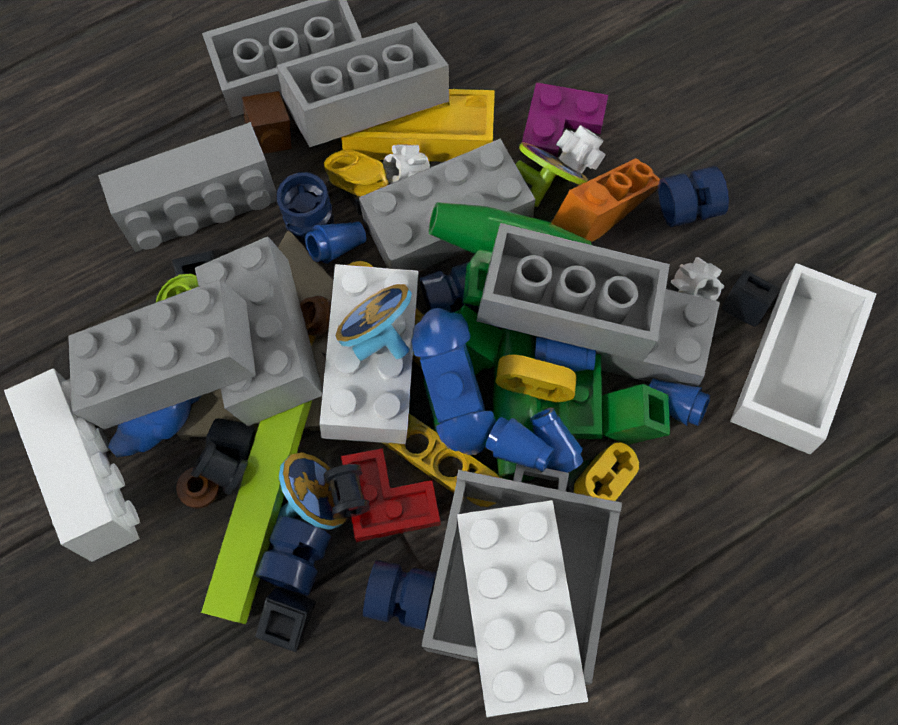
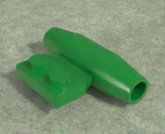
(476, 230)
(580, 415)

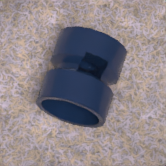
(687, 197)
(304, 203)
(446, 290)
(297, 570)
(399, 594)

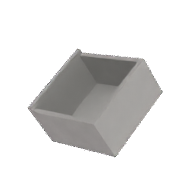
(587, 543)

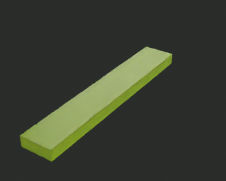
(254, 516)

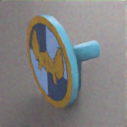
(369, 323)
(306, 491)

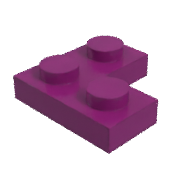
(561, 108)

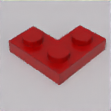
(391, 509)

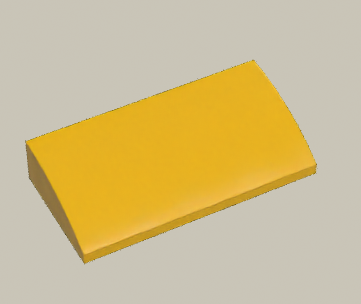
(439, 131)

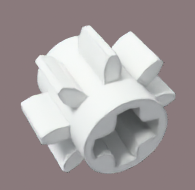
(580, 149)
(404, 162)
(698, 279)

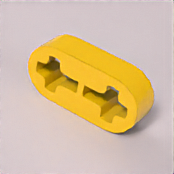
(536, 378)
(600, 470)

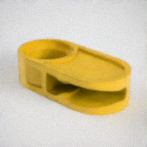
(355, 172)

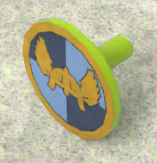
(551, 166)

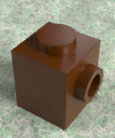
(268, 121)

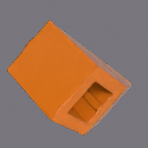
(605, 200)

